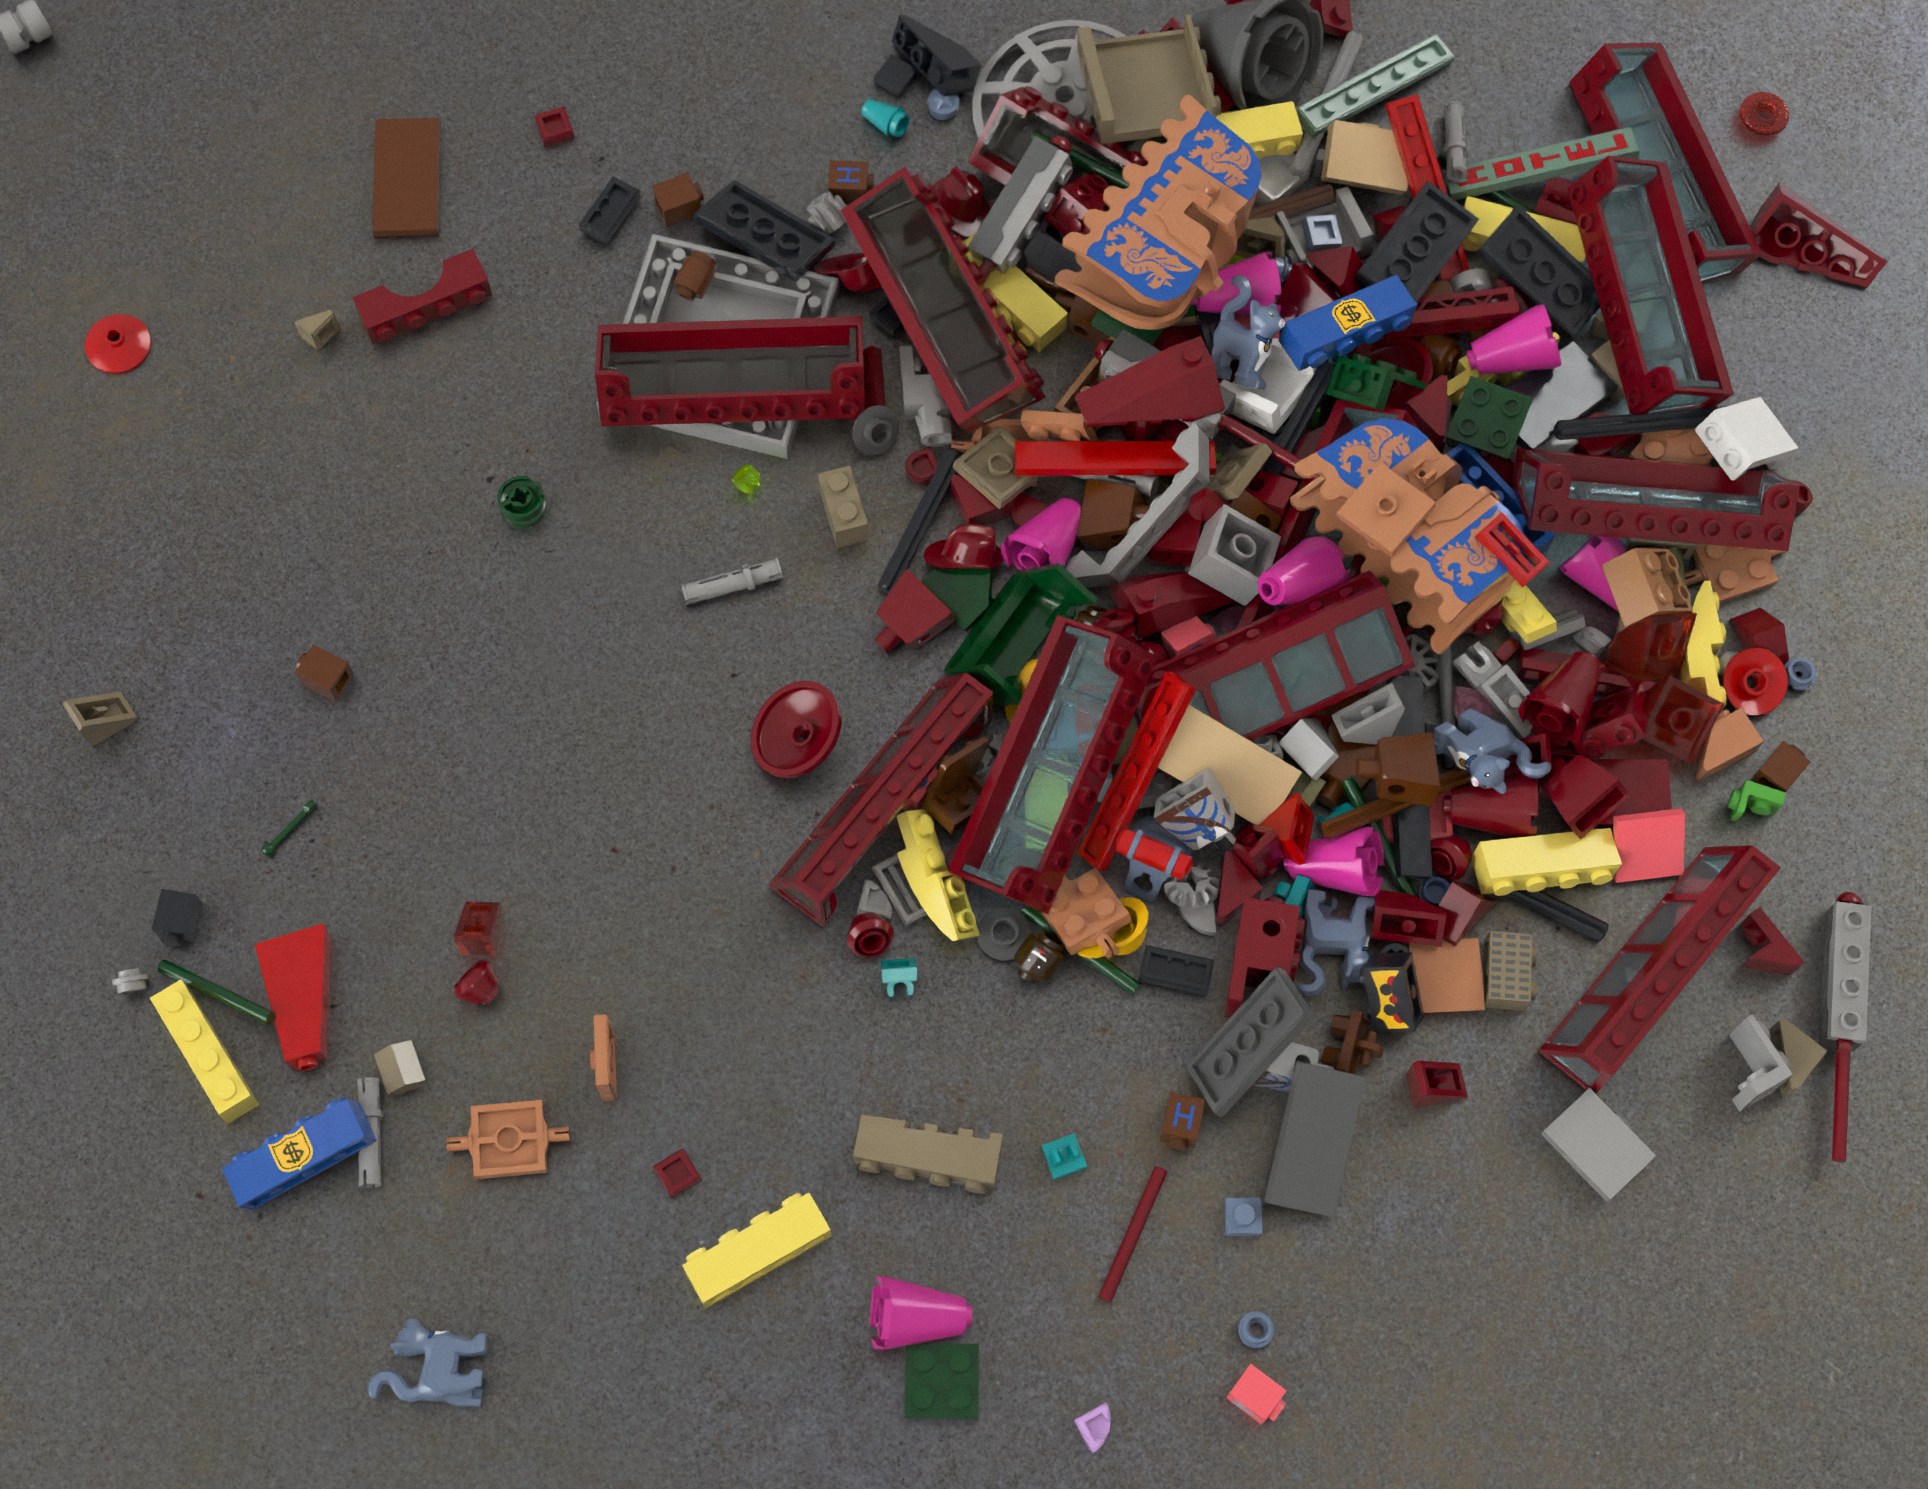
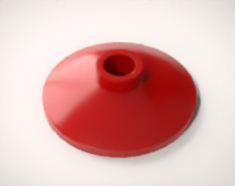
(122, 354)
(1768, 676)

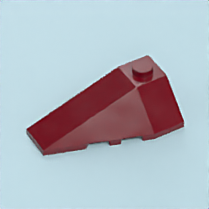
(1806, 238)
(1163, 387)
(1165, 599)

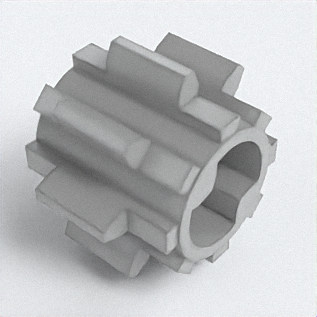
(826, 213)

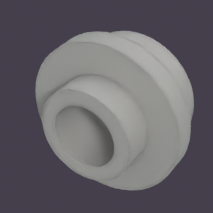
(130, 981)

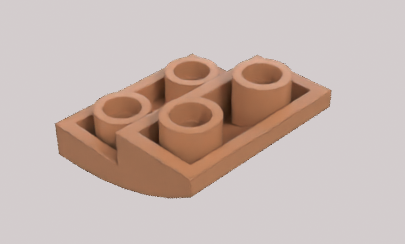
(1449, 976)

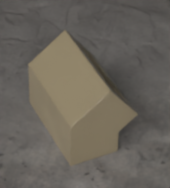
(400, 1068)

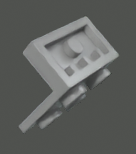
(1769, 1066)

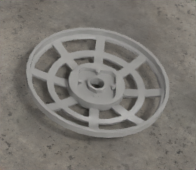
(1051, 79)

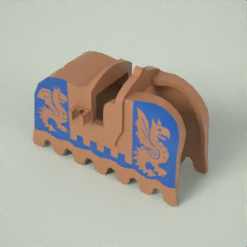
(1169, 226)
(1441, 564)

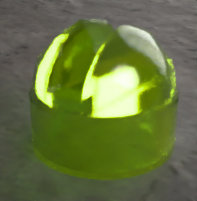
(746, 478)

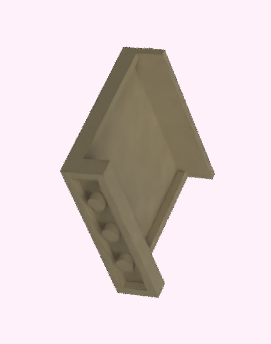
(1142, 80)

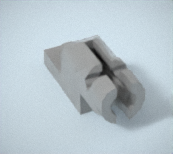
(923, 401)
(1496, 684)

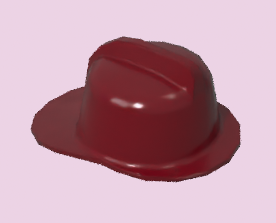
(963, 199)
(852, 270)
(966, 547)

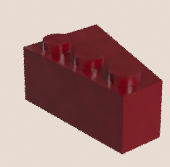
(1307, 292)

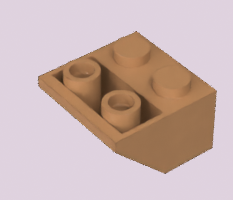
(1646, 584)

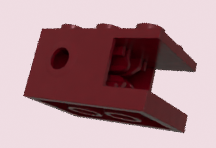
(1264, 941)

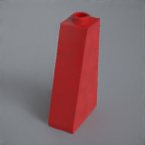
(298, 991)

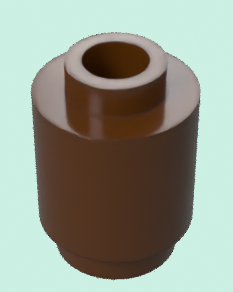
(695, 276)

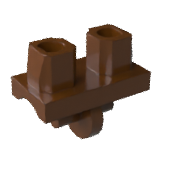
(1358, 1043)

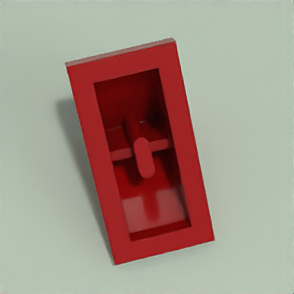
(1294, 826)

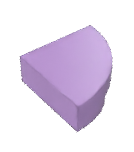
(1095, 1426)

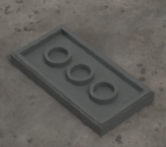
(1250, 1041)
(1315, 1139)

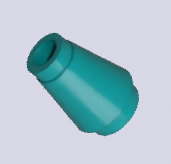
(886, 117)

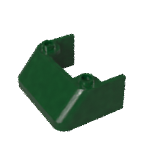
(1016, 627)

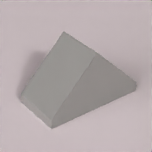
(1370, 717)
(1310, 747)

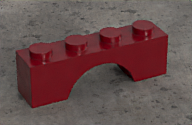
(388, 314)

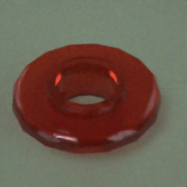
(1766, 102)

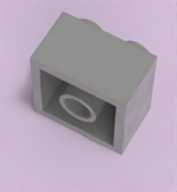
(1233, 554)

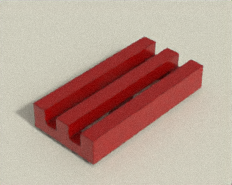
(1522, 571)

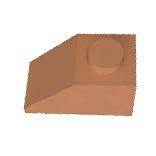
(1727, 743)

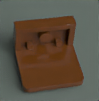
(956, 786)

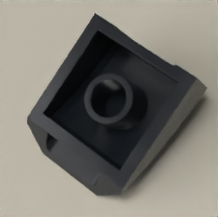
(1047, 253)

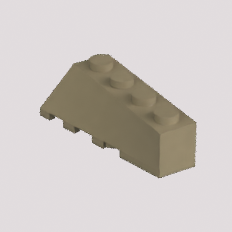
(928, 1153)

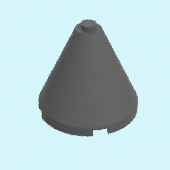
(1262, 48)

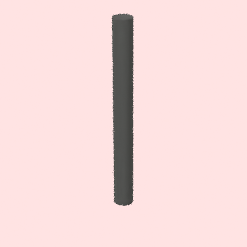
(1446, 695)

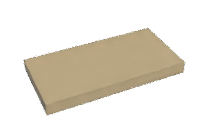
(1247, 773)

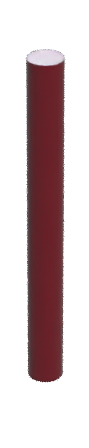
(1132, 1234)

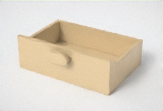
(1363, 158)

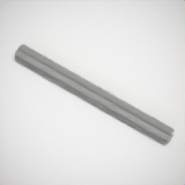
(1337, 76)

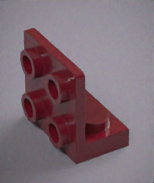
(1073, 203)

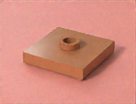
(1385, 509)
(604, 1058)

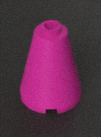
(1264, 281)
(1517, 345)
(1044, 538)
(1587, 568)
(1303, 572)
(1343, 862)
(914, 1314)

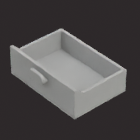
(1598, 1144)

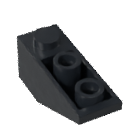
(938, 58)

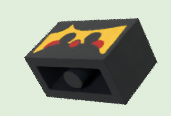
(1392, 992)

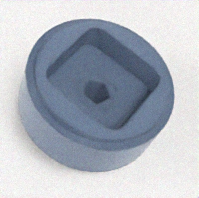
(942, 107)

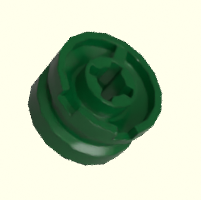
(514, 512)

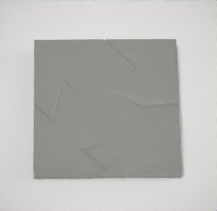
(738, 291)

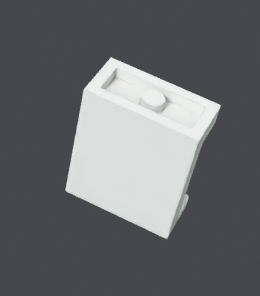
(1281, 395)
(1746, 437)

